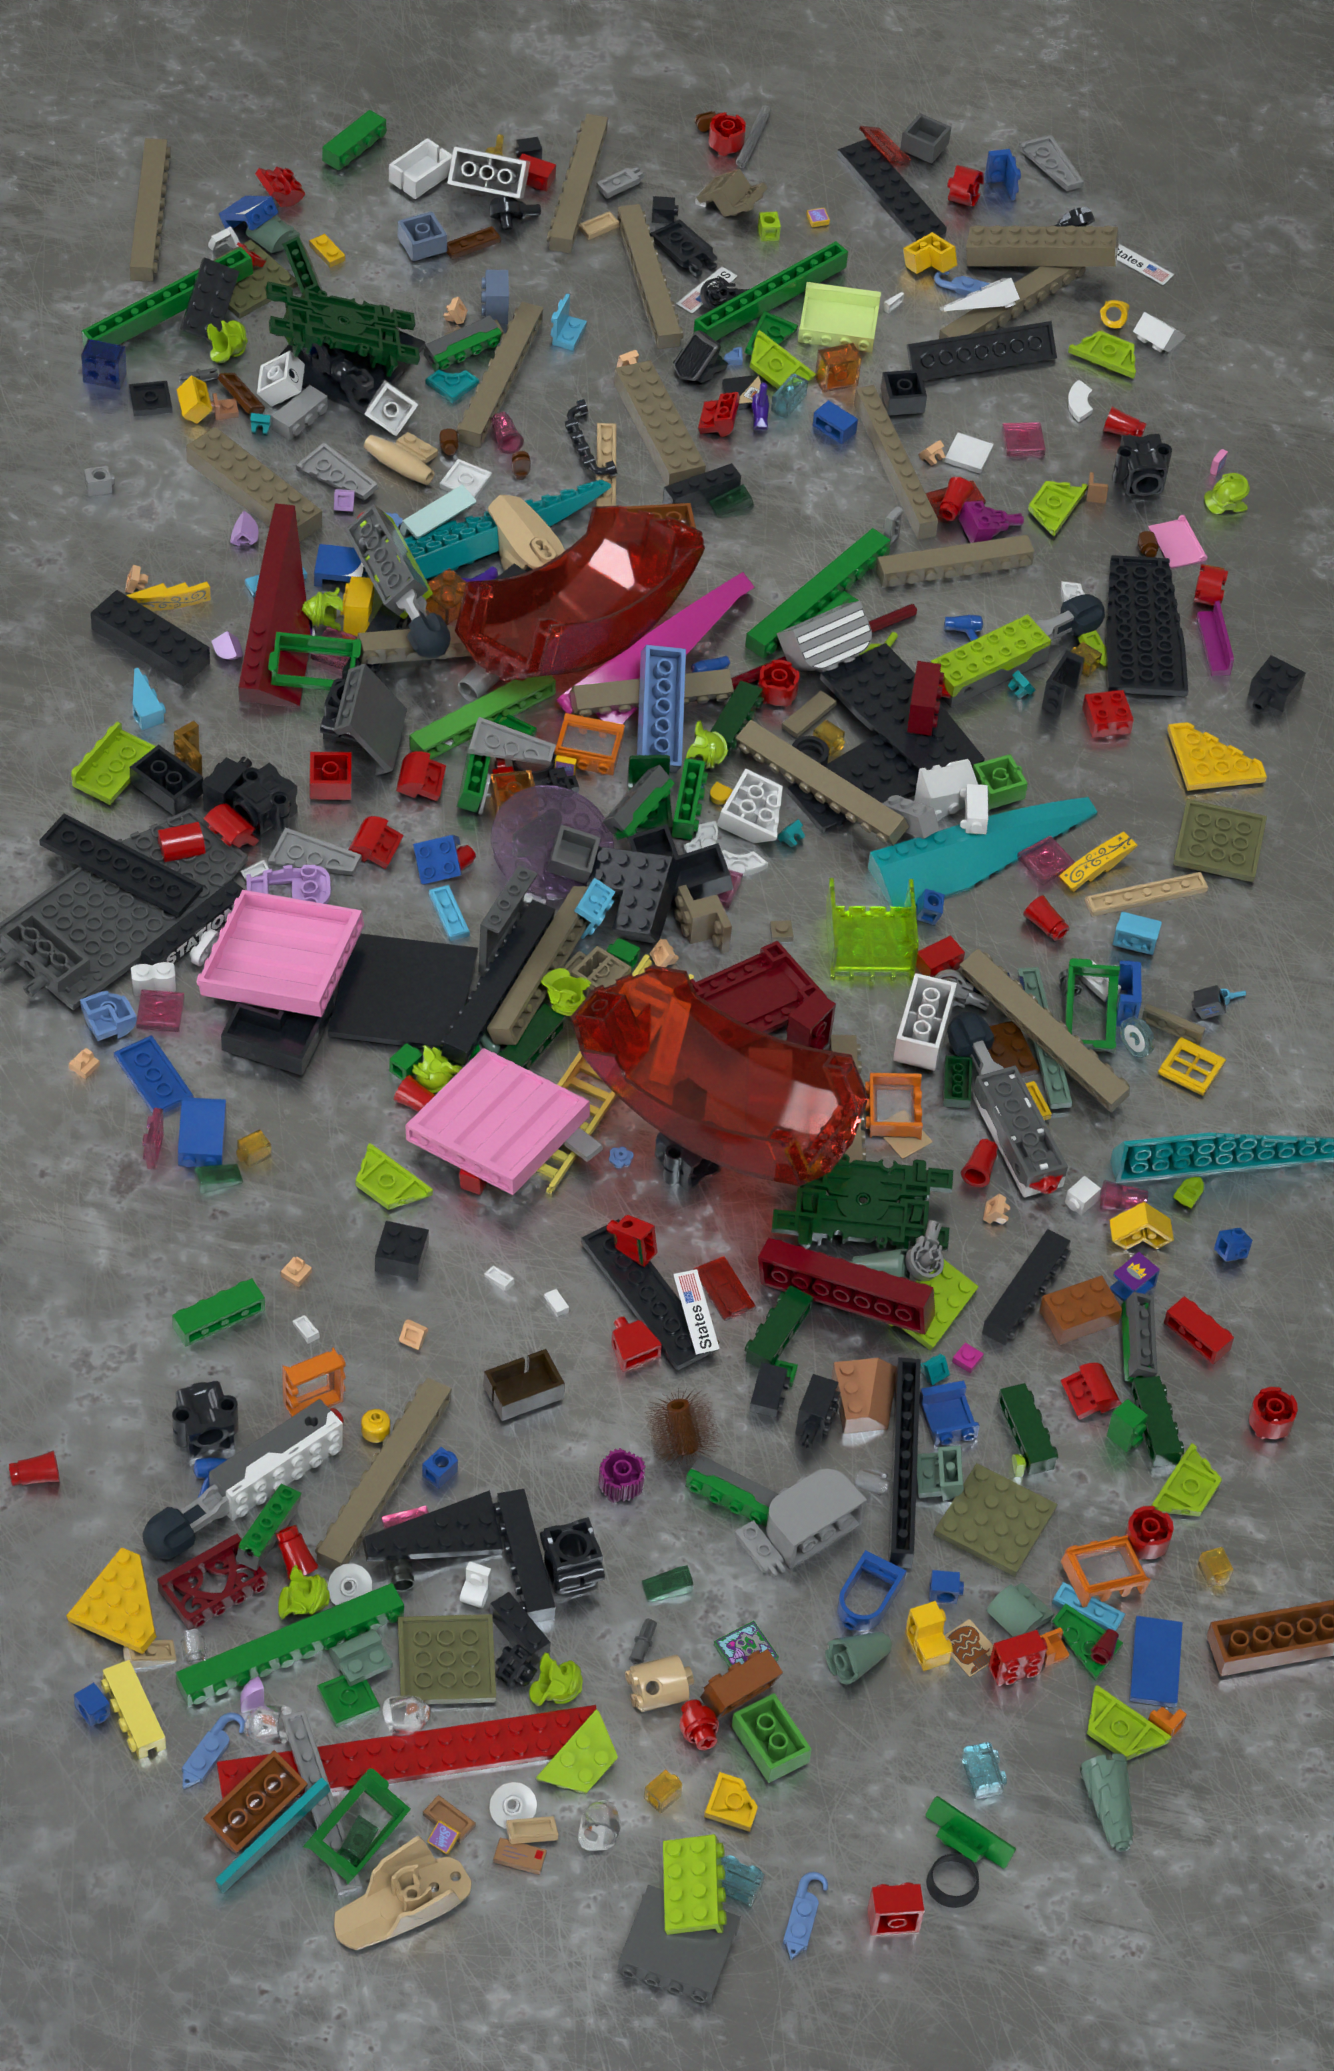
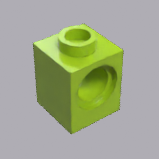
(769, 226)

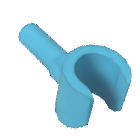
(1228, 995)

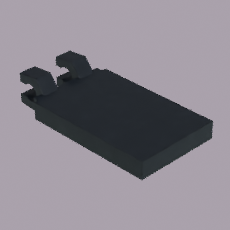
(685, 246)

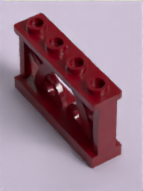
(211, 1603)

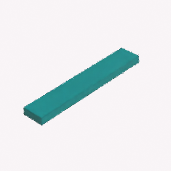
(272, 1835)

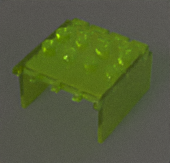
(872, 940)

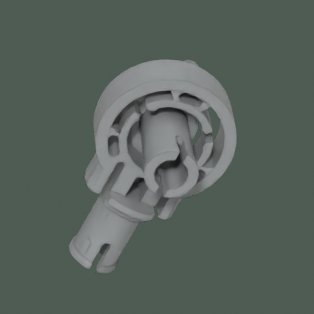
(964, 990)
(926, 1253)

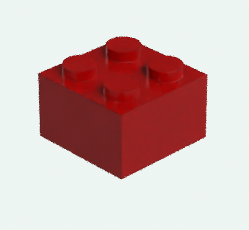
(330, 775)
(895, 1909)

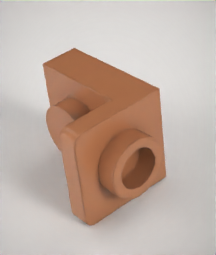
(224, 408)

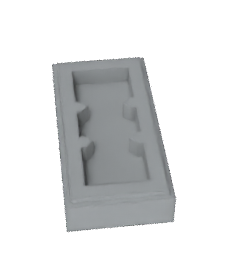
(893, 524)

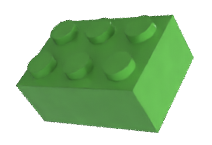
(771, 1738)

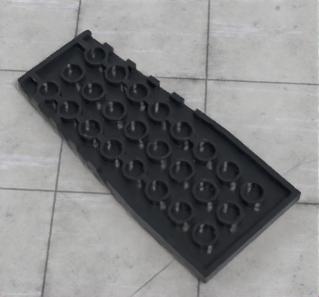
(1144, 629)
(879, 693)
(870, 768)

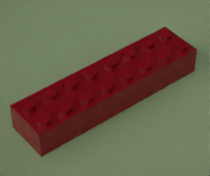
(848, 1285)

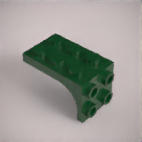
(636, 769)

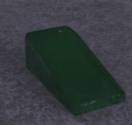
(732, 501)
(217, 1177)
(668, 1584)
(357, 1840)

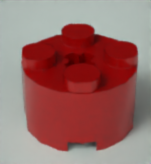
(727, 133)
(965, 185)
(1209, 585)
(779, 683)
(1273, 1413)
(1149, 1532)

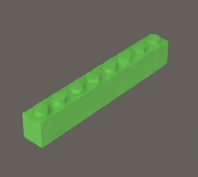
(460, 724)

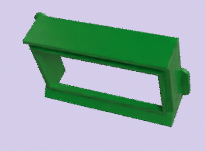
(315, 645)
(1085, 967)
(377, 1788)

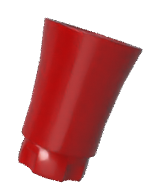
(1123, 424)
(956, 495)
(1046, 918)
(412, 1094)
(980, 1164)
(35, 1470)
(295, 1551)

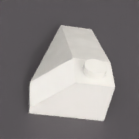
(992, 295)

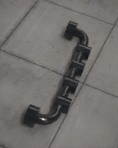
(583, 447)

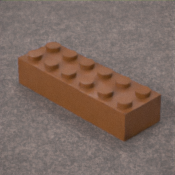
(1273, 1638)

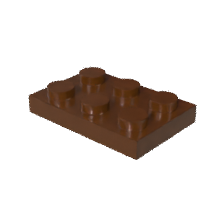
(1012, 1049)

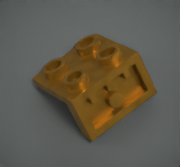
(187, 746)

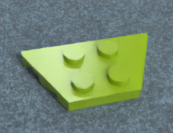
(1107, 352)
(776, 363)
(1055, 503)
(389, 1181)
(1188, 1486)
(1121, 1727)
(582, 1758)

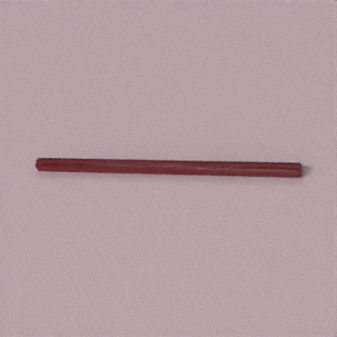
(875, 624)

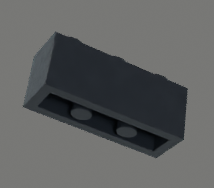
(519, 1627)

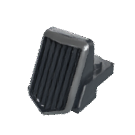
(699, 358)

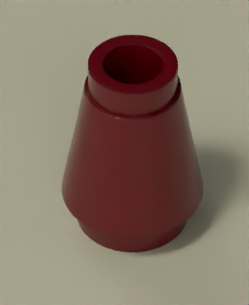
(1105, 1647)

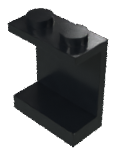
(1066, 672)

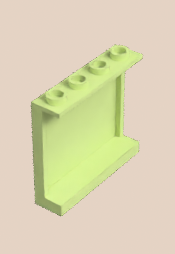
(839, 316)

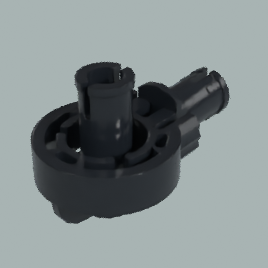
(507, 207)
(1077, 217)
(718, 294)

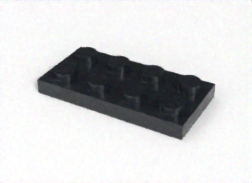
(209, 298)

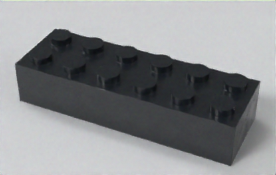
(150, 638)

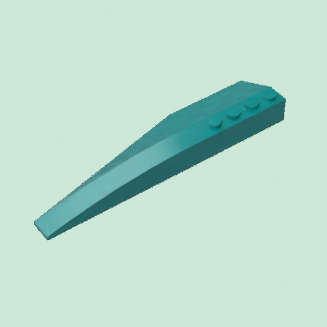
(476, 537)
(957, 860)
(1214, 1153)

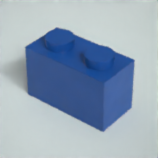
(835, 422)

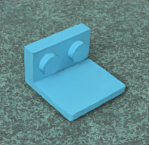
(566, 329)
(594, 905)
(1137, 933)

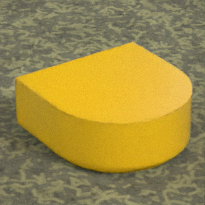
(720, 793)

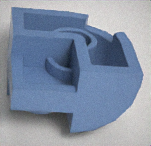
(108, 1015)

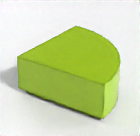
(1018, 1465)

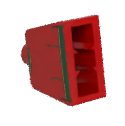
(634, 1238)

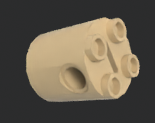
(667, 1680)

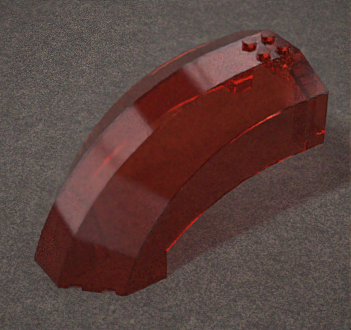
(584, 601)
(718, 1082)

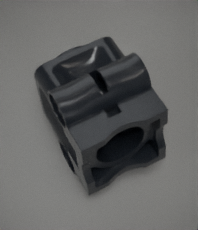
(1142, 464)
(331, 710)
(265, 799)
(682, 1165)
(204, 1419)
(572, 1556)

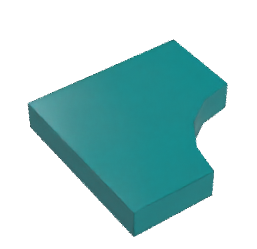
(452, 385)

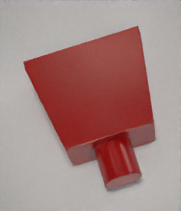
(634, 1344)

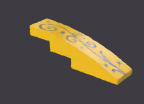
(177, 596)
(1096, 861)

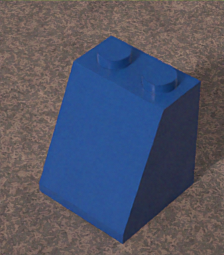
(202, 1132)

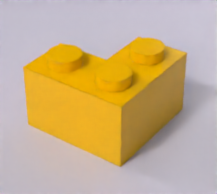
(928, 252)
(1140, 1225)
(926, 1635)

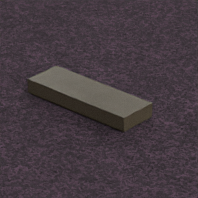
(808, 714)
(1173, 1024)

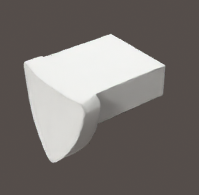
(222, 238)

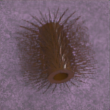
(681, 1426)

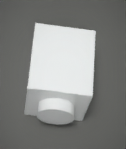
(1082, 1195)

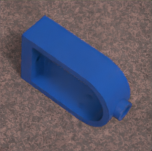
(880, 1569)

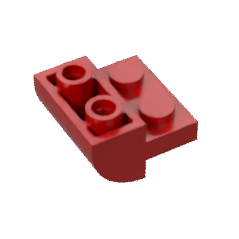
(281, 185)
(719, 414)
(421, 776)
(231, 826)
(376, 841)
(1090, 1390)

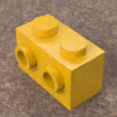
(194, 399)

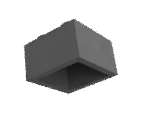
(925, 138)
(573, 854)

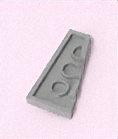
(1053, 161)
(336, 471)
(506, 743)
(301, 850)

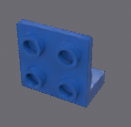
(1002, 167)
(438, 859)

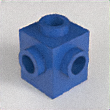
(1233, 1244)

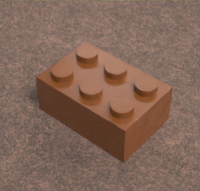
(1080, 1310)
(741, 1683)

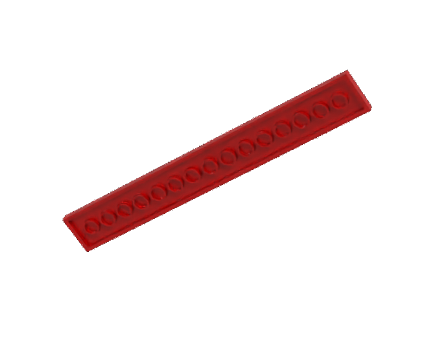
(433, 1751)

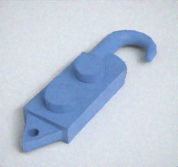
(962, 285)
(209, 1751)
(802, 1915)

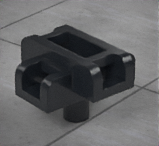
(562, 779)
(517, 1668)

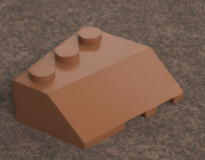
(865, 1394)

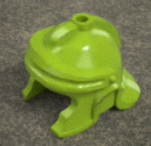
(228, 342)
(1228, 494)
(323, 609)
(708, 746)
(564, 990)
(435, 1070)
(303, 1595)
(556, 1682)

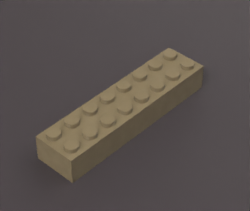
(1042, 246)
(658, 422)
(249, 480)

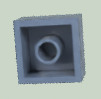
(422, 236)
(495, 295)

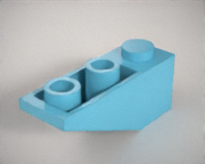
(146, 707)

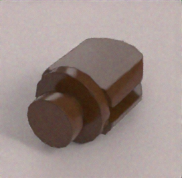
(703, 120)
(449, 441)
(521, 464)
(1148, 543)

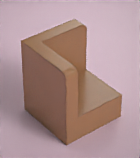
(1095, 491)

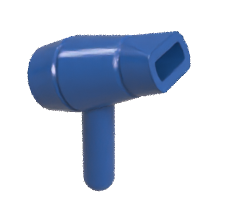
(965, 623)
(711, 664)
(203, 1467)

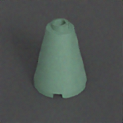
(889, 1261)
(856, 1654)

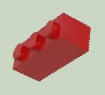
(1199, 1329)

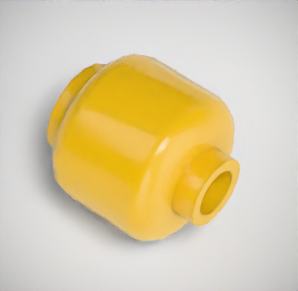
(375, 1425)

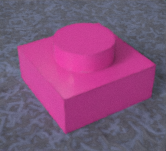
(967, 1357)

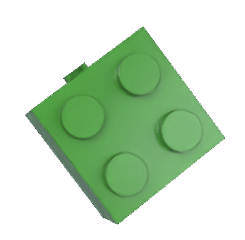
(1003, 780)

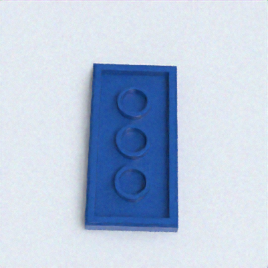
(152, 1074)
(1156, 1661)

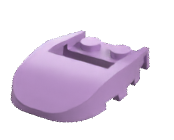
(308, 883)

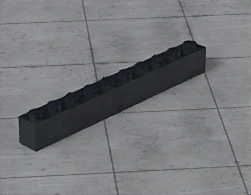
(496, 984)
(904, 1462)

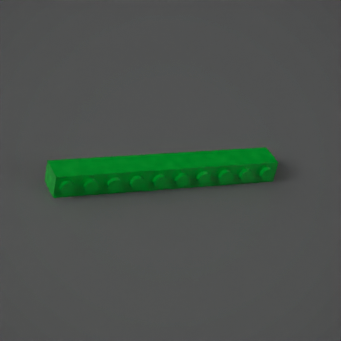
(772, 292)
(159, 305)
(818, 591)
(289, 1644)

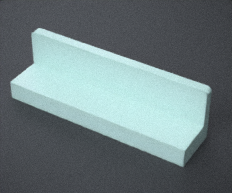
(437, 512)

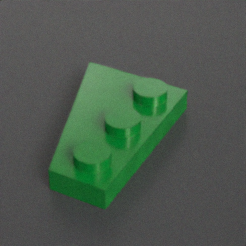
(774, 327)
(1081, 1636)

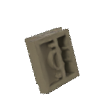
(732, 193)
(703, 919)
(597, 967)

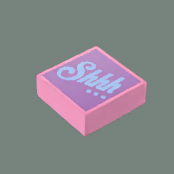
(1218, 462)

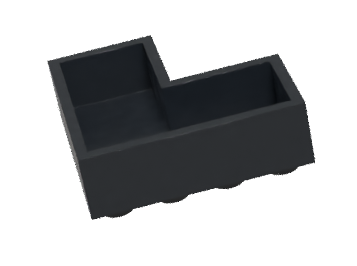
(701, 870)
(645, 889)
(275, 1039)

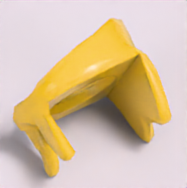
(1124, 308)

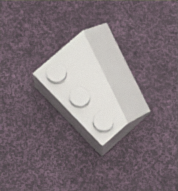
(942, 787)
(752, 809)

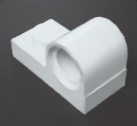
(477, 1585)

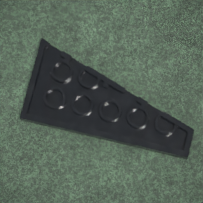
(451, 1531)

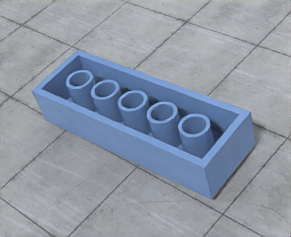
(662, 703)

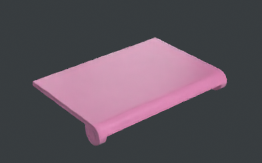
(1178, 542)

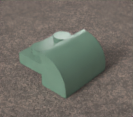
(273, 234)
(940, 1473)
(1019, 1610)
(361, 1657)

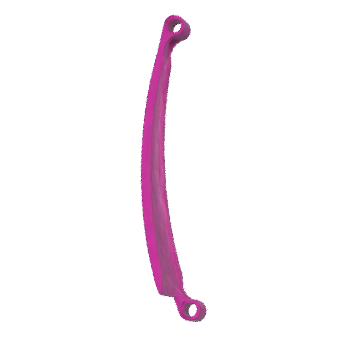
(679, 631)

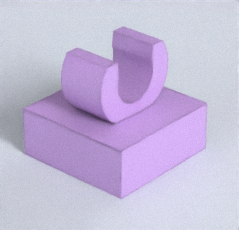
(344, 500)

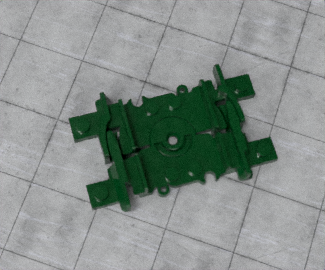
(342, 326)
(877, 1218)

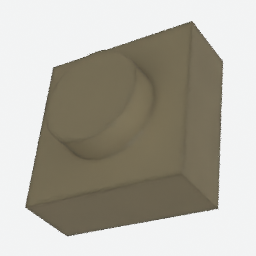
(781, 931)

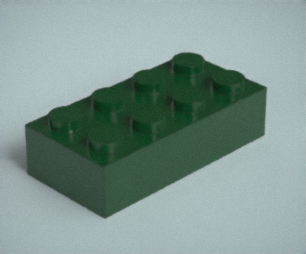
(957, 1082)

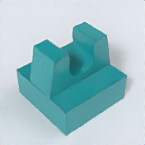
(260, 420)
(1024, 685)
(788, 833)
(935, 1369)

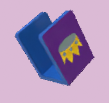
(1135, 1276)

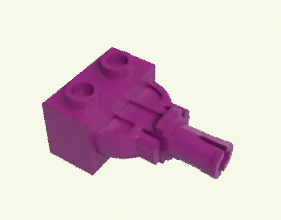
(984, 522)

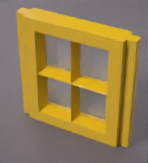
(1191, 1066)

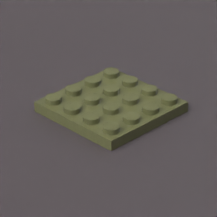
(251, 292)
(1220, 840)
(995, 1519)
(447, 1658)

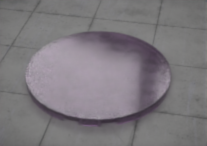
(527, 829)

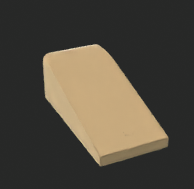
(156, 1654)

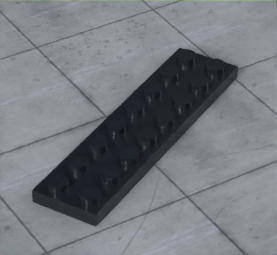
(891, 190)
(983, 351)
(121, 865)
(646, 1296)

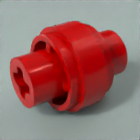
(699, 1724)

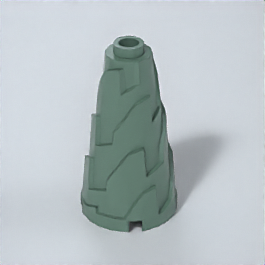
(1109, 1788)

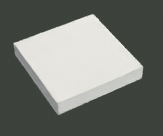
(969, 453)
(470, 476)

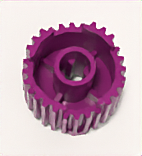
(621, 1475)

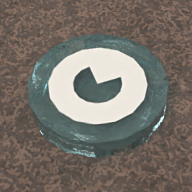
(1137, 1037)

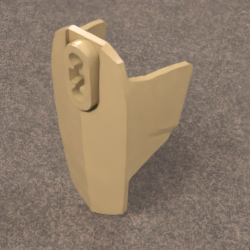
(522, 534)
(402, 1896)

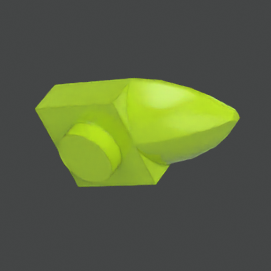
(1094, 640)
(1189, 1191)

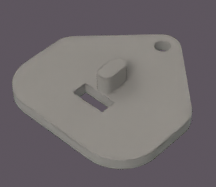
(486, 794)

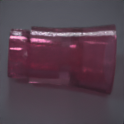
(507, 435)
(1120, 1197)

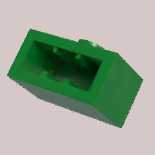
(1127, 1426)

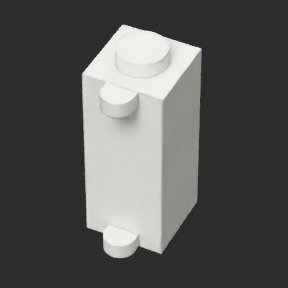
(975, 808)

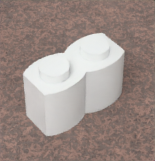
(156, 977)

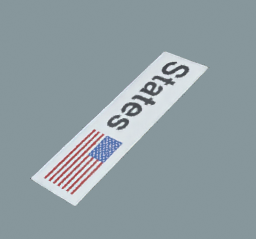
(1143, 265)
(692, 300)
(696, 1311)

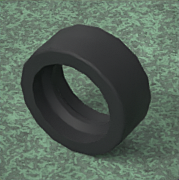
(813, 743)

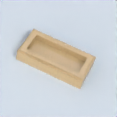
(599, 225)
(532, 1830)

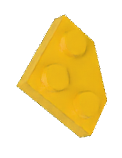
(731, 1803)

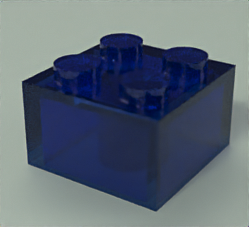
(104, 364)

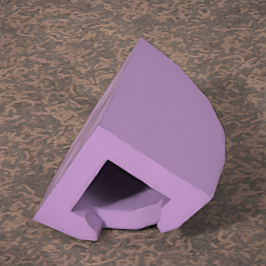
(244, 530)
(227, 646)
(252, 1695)

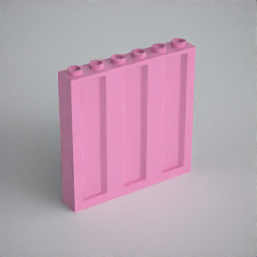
(281, 953)
(497, 1121)

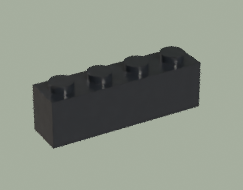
(703, 487)

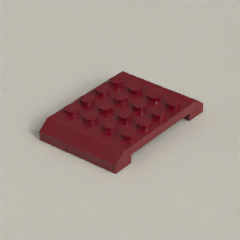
(759, 988)

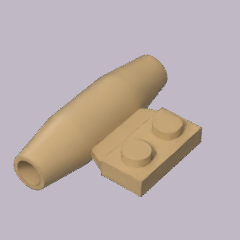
(405, 456)

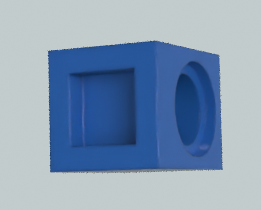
(930, 906)
(440, 1475)
(945, 1587)
(92, 1704)

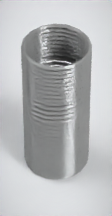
(476, 683)

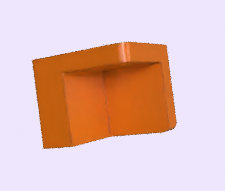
(1056, 1649)
(1167, 1721)

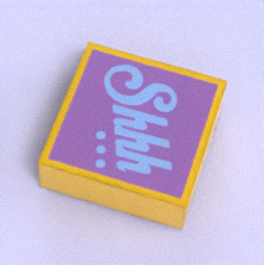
(817, 217)
(568, 763)
(443, 1837)

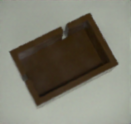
(520, 1391)

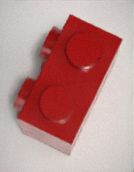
(1107, 713)
(1017, 1657)

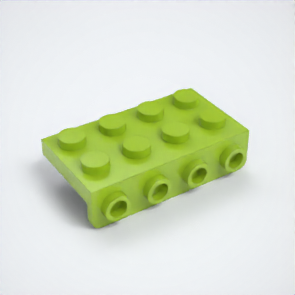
(106, 768)
(951, 1294)
(694, 1884)

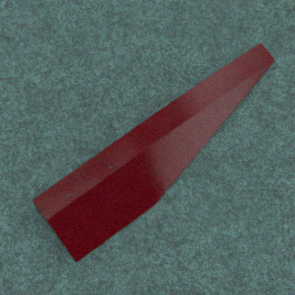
(276, 609)

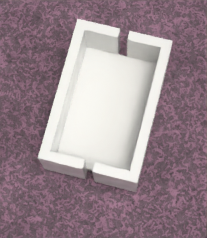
(420, 168)

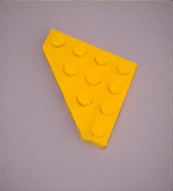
(1209, 763)
(118, 1604)

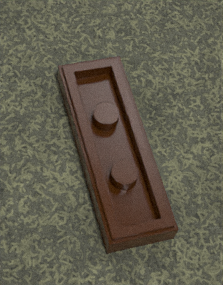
(472, 242)
(241, 393)

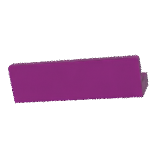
(1216, 641)

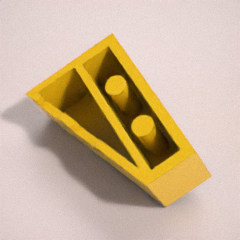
(357, 605)

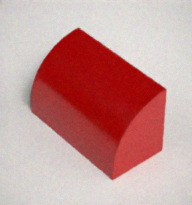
(181, 842)

